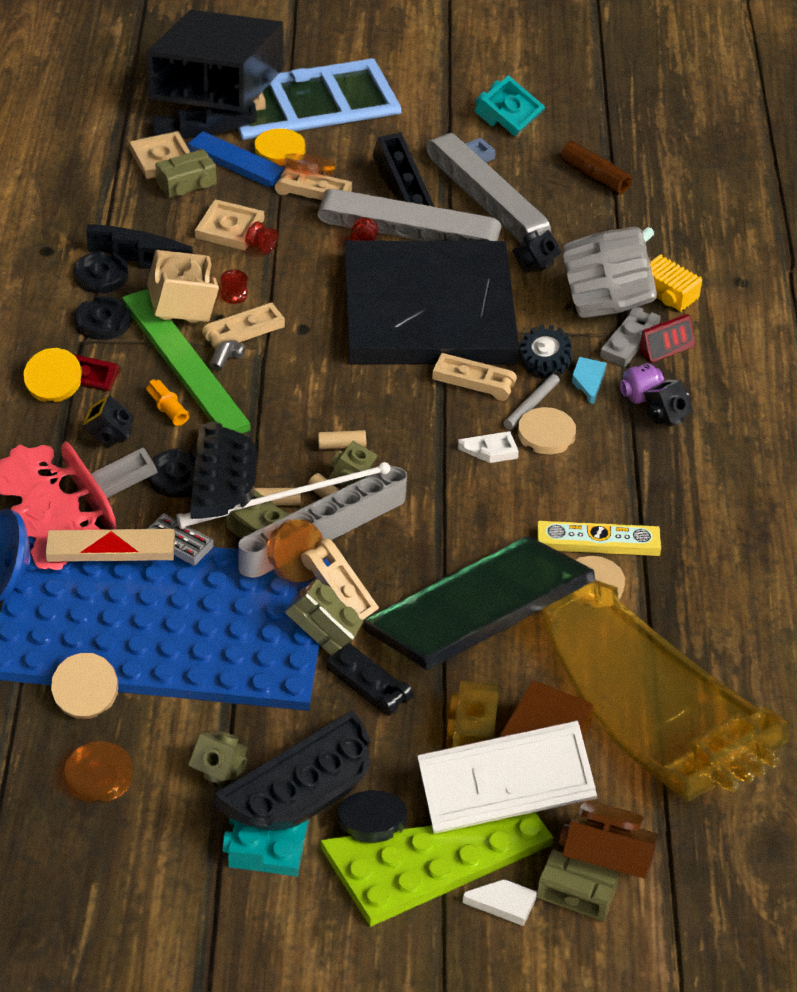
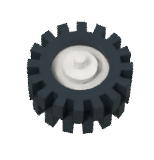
(545, 351)

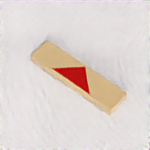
(110, 545)

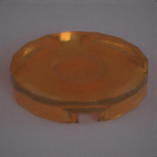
(309, 164)
(288, 544)
(99, 771)

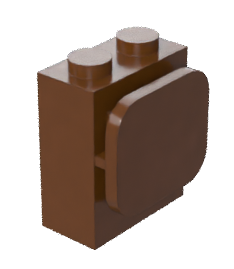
(546, 707)
(609, 839)

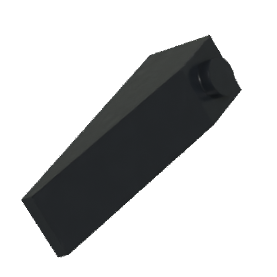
(400, 170)

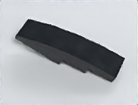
(210, 120)
(131, 244)

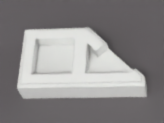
(490, 447)
(503, 900)

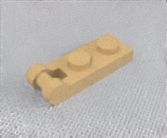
(309, 185)
(244, 325)
(474, 376)
(339, 577)

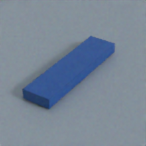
(237, 159)

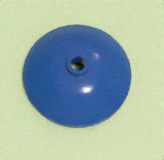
(13, 551)

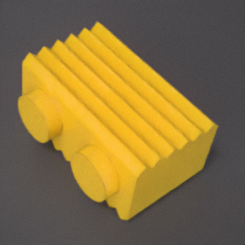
(674, 284)

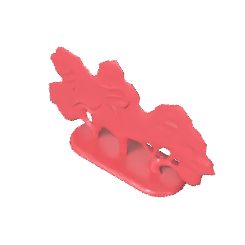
(45, 504)

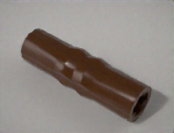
(596, 167)

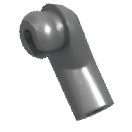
(226, 350)

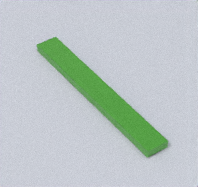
(186, 364)

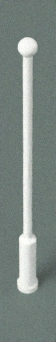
(384, 468)

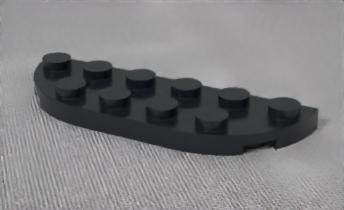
(222, 471)
(301, 778)

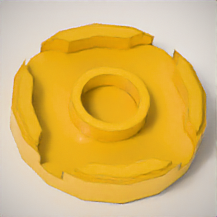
(277, 143)
(53, 375)

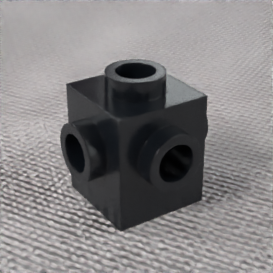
(537, 251)
(668, 402)
(108, 421)

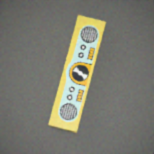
(600, 538)

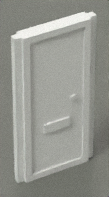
(506, 777)

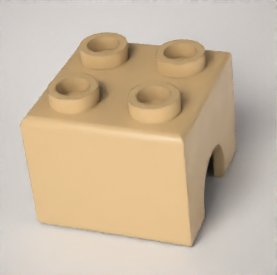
(181, 286)

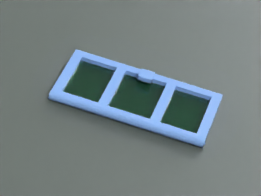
(324, 98)

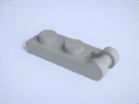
(626, 339)

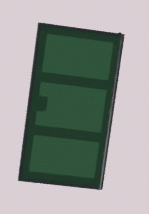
(478, 601)

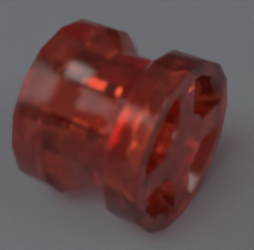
(364, 230)
(261, 237)
(234, 286)

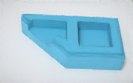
(588, 377)

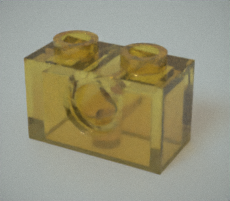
(475, 713)

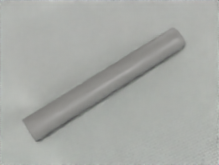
(531, 401)

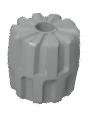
(609, 272)

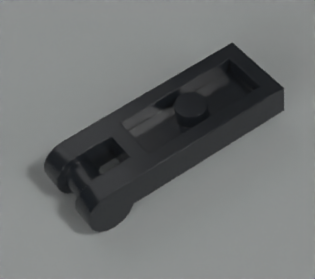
(369, 679)

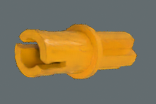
(167, 402)

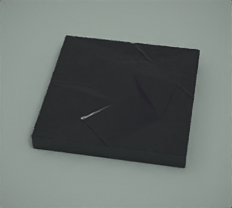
(429, 300)

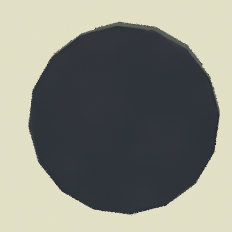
(101, 272)
(103, 318)
(174, 473)
(372, 816)

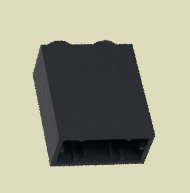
(215, 60)

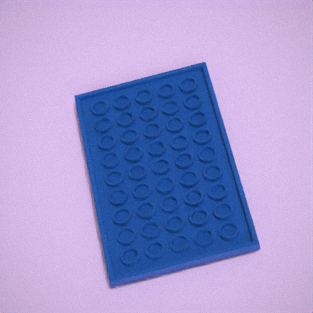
(164, 629)

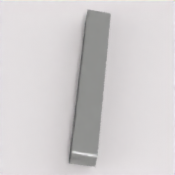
(486, 186)
(406, 218)
(331, 515)

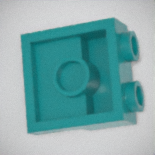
(508, 105)
(265, 849)

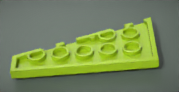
(423, 865)

